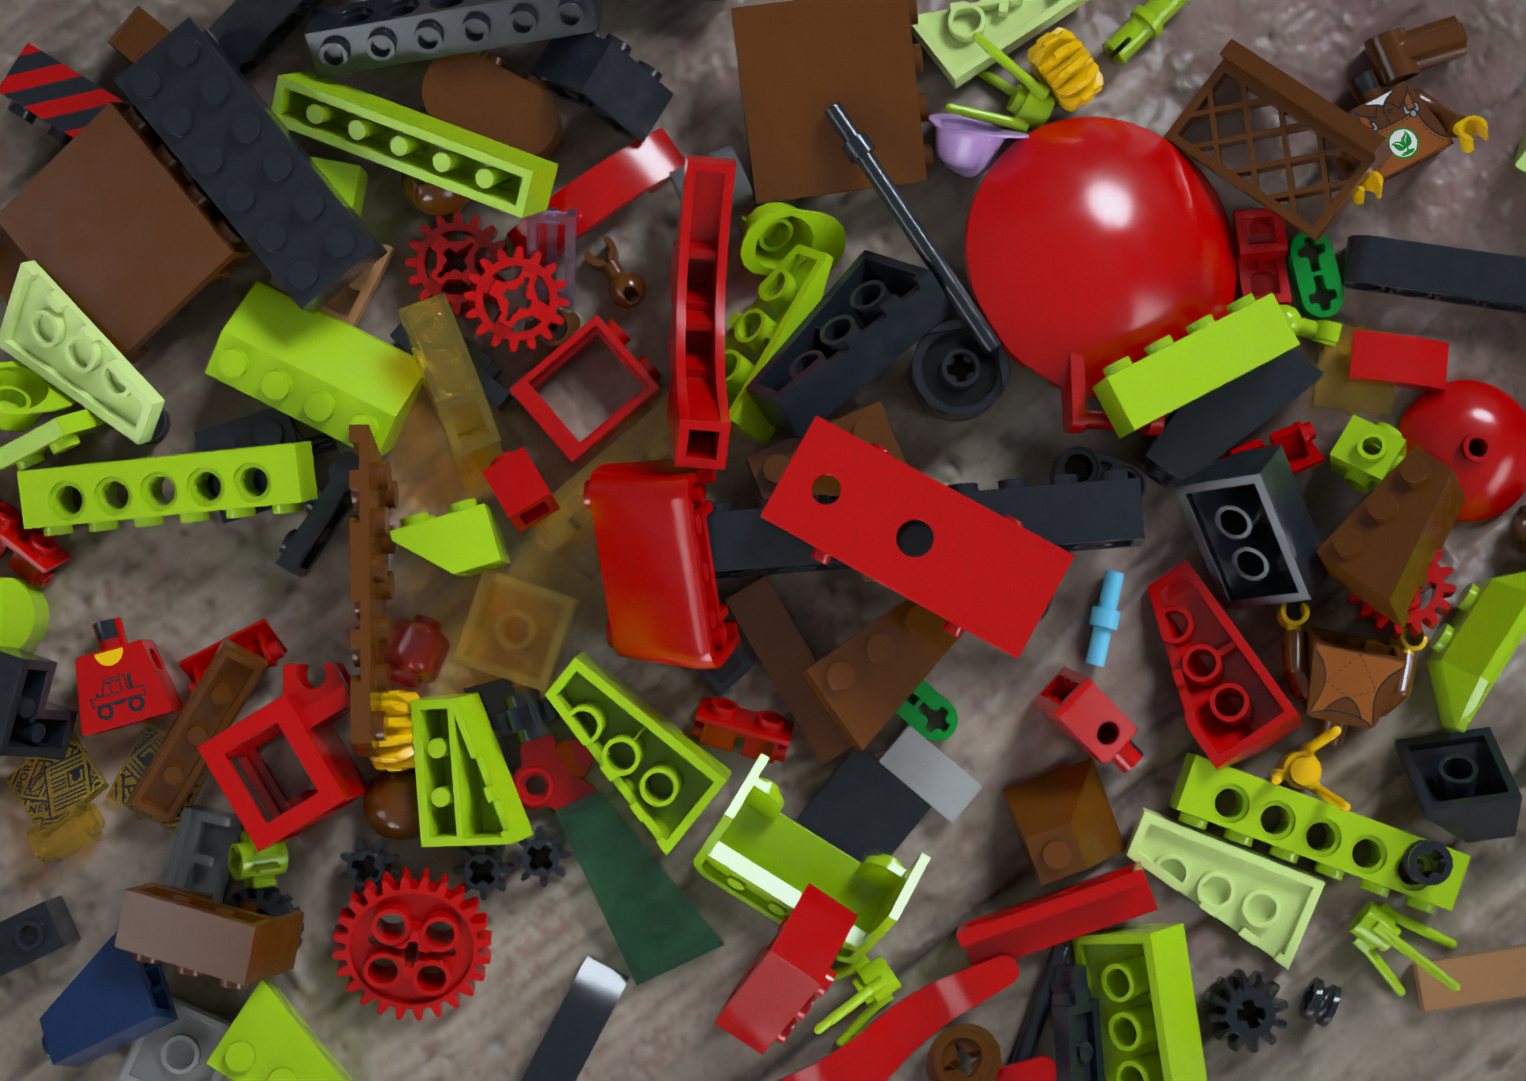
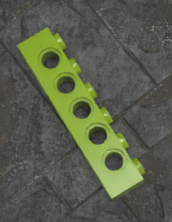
(49, 503)
(1201, 783)

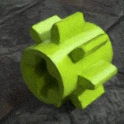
(256, 867)

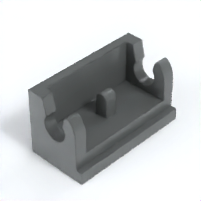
(202, 851)

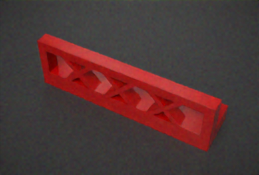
(1059, 915)

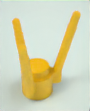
(1303, 770)

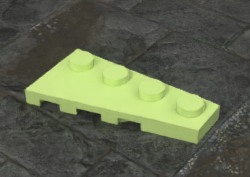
(72, 354)
(1244, 889)

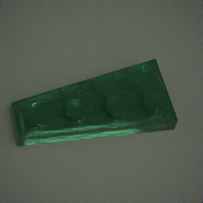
(640, 901)

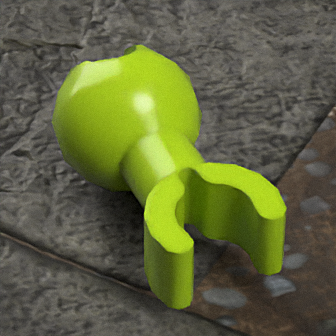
(1319, 331)

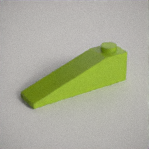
(755, 336)

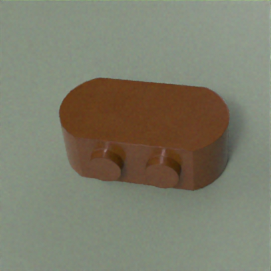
(493, 102)

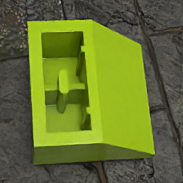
(458, 541)

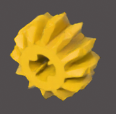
(1065, 68)
(398, 749)

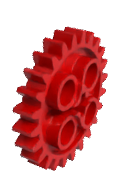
(405, 982)

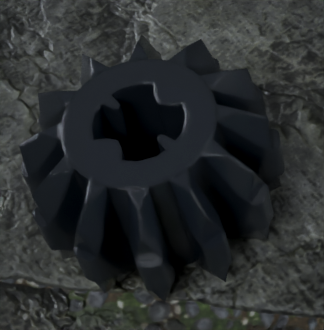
(1259, 1023)

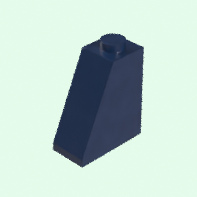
(106, 1008)

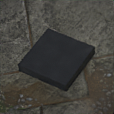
(864, 808)

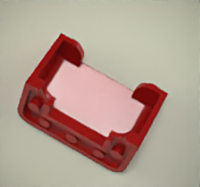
(659, 564)

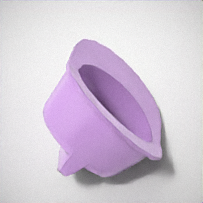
(967, 143)

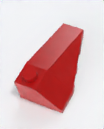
(1222, 684)

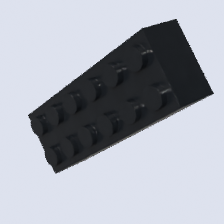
(250, 166)

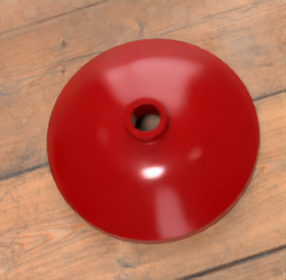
(1468, 411)

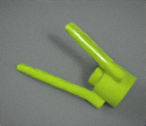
(1029, 104)
(1376, 928)
(874, 986)

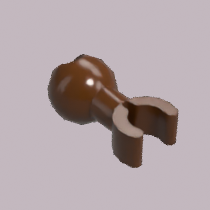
(622, 284)

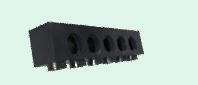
(408, 31)

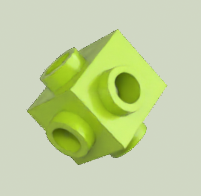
(1367, 453)

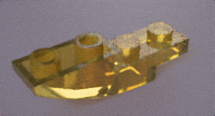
(452, 388)

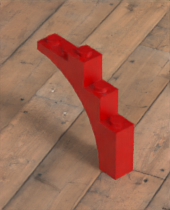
(696, 344)

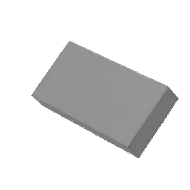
(930, 773)

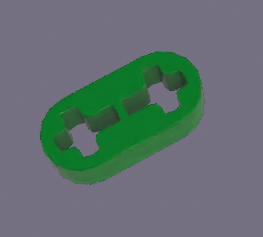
(1303, 278)
(934, 701)

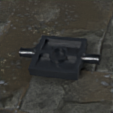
(257, 429)

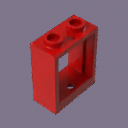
(615, 340)

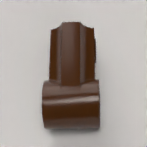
(1403, 54)

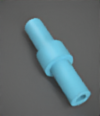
(1104, 618)

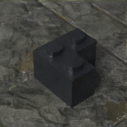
(605, 81)
(27, 720)

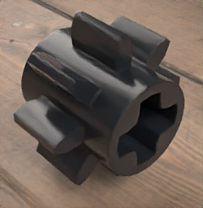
(527, 716)
(555, 856)
(356, 870)
(485, 881)

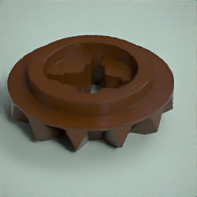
(973, 1040)

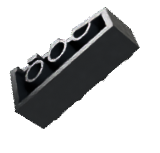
(848, 340)

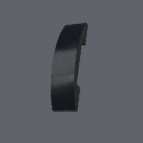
(577, 1023)

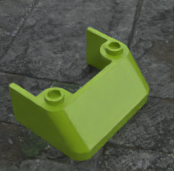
(773, 859)

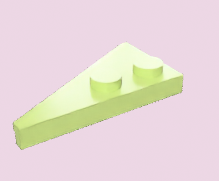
(1005, 23)

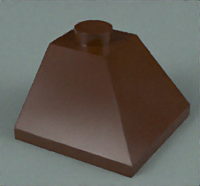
(1064, 821)

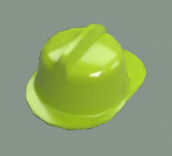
(778, 227)
(26, 397)

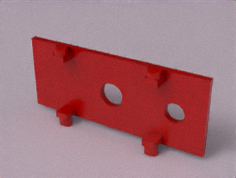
(981, 568)

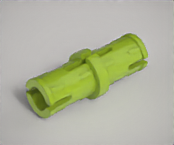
(1145, 23)

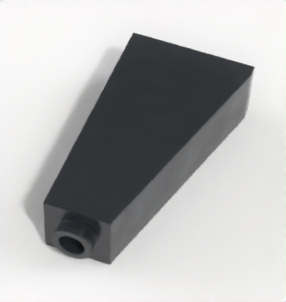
(1223, 417)

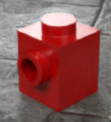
(520, 489)

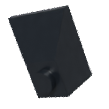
(1463, 783)

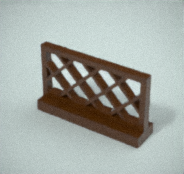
(1300, 104)

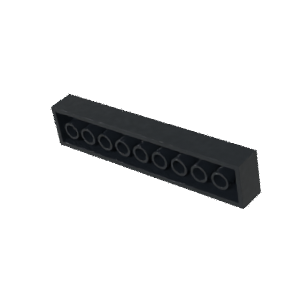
(1063, 512)

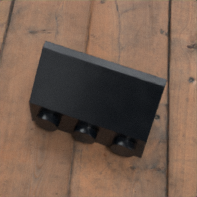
(1253, 529)

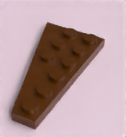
(370, 586)

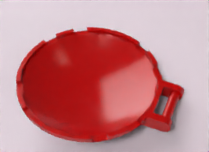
(1094, 251)

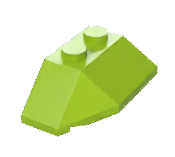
(1476, 646)

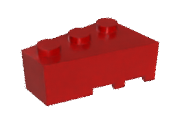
(788, 972)

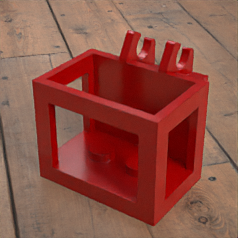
(306, 720)

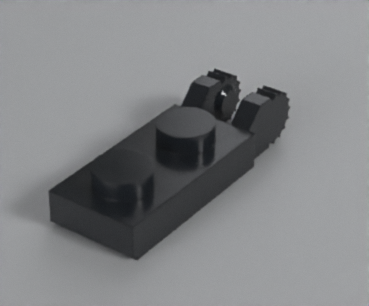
(304, 546)

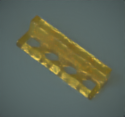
(642, 442)

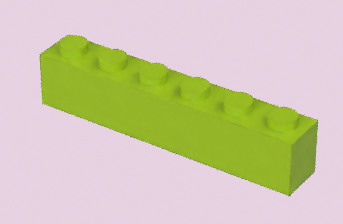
(414, 143)

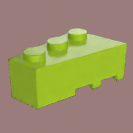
(462, 776)
(274, 1043)

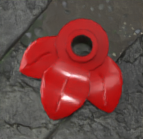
(559, 766)

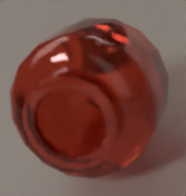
(416, 651)

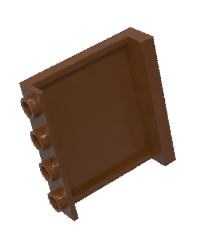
(817, 53)
(122, 228)

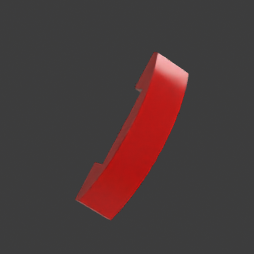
(608, 188)

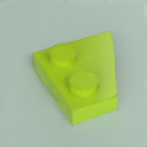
(55, 436)

